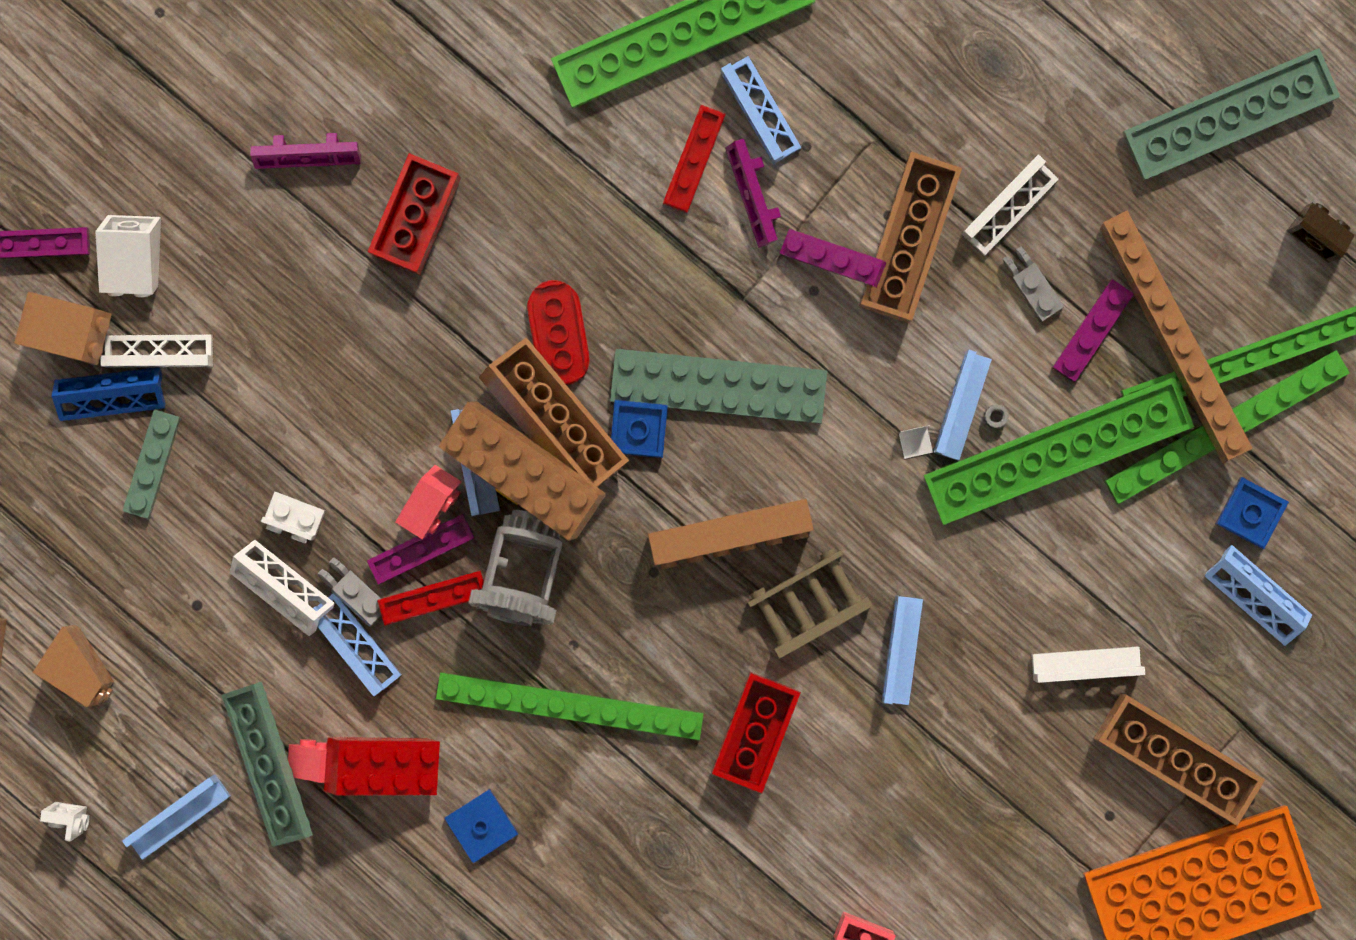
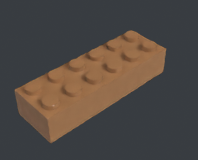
(911, 236)
(552, 413)
(522, 470)
(730, 532)
(1179, 759)

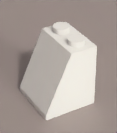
(128, 255)

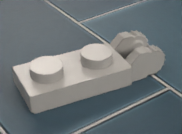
(1033, 286)
(353, 592)

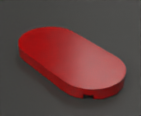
(559, 329)

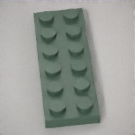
(267, 764)

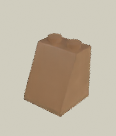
(63, 328)
(75, 668)

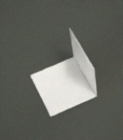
(915, 442)

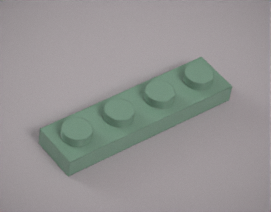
(151, 464)

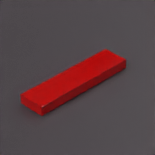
(694, 158)
(429, 598)

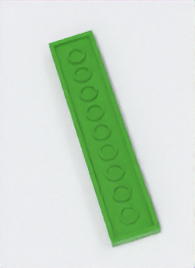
(661, 42)
(1058, 450)

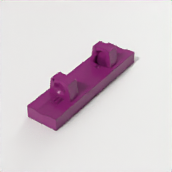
(305, 155)
(751, 193)

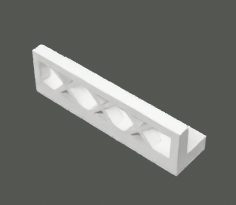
(1003, 198)
(153, 360)
(275, 589)
(1087, 664)

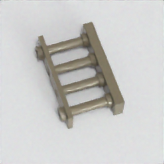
(831, 615)

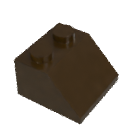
(1321, 232)

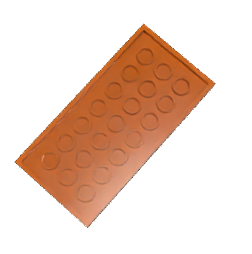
(1207, 884)

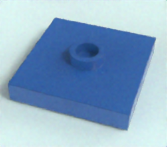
(639, 428)
(1252, 512)
(481, 825)

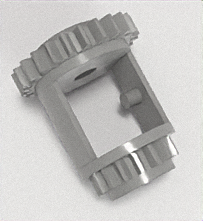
(510, 604)

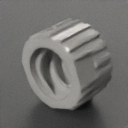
(1002, 410)

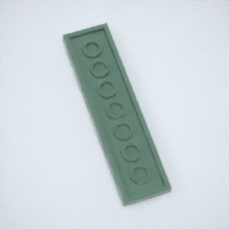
(1231, 114)
(719, 386)

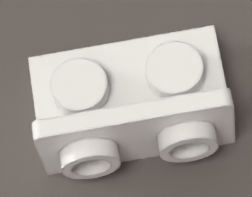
(294, 517)
(64, 814)

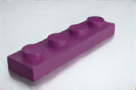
(44, 243)
(833, 258)
(1092, 330)
(418, 550)

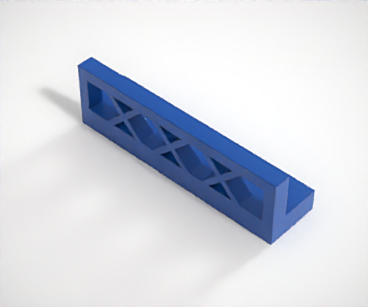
(106, 389)

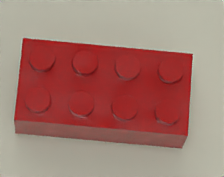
(414, 214)
(755, 732)
(381, 766)

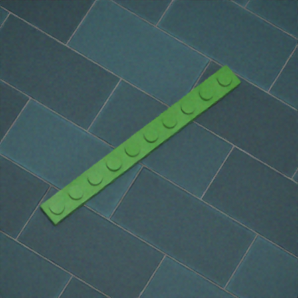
(1272, 349)
(1249, 414)
(569, 706)

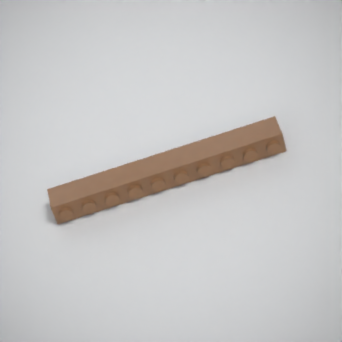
(1175, 337)

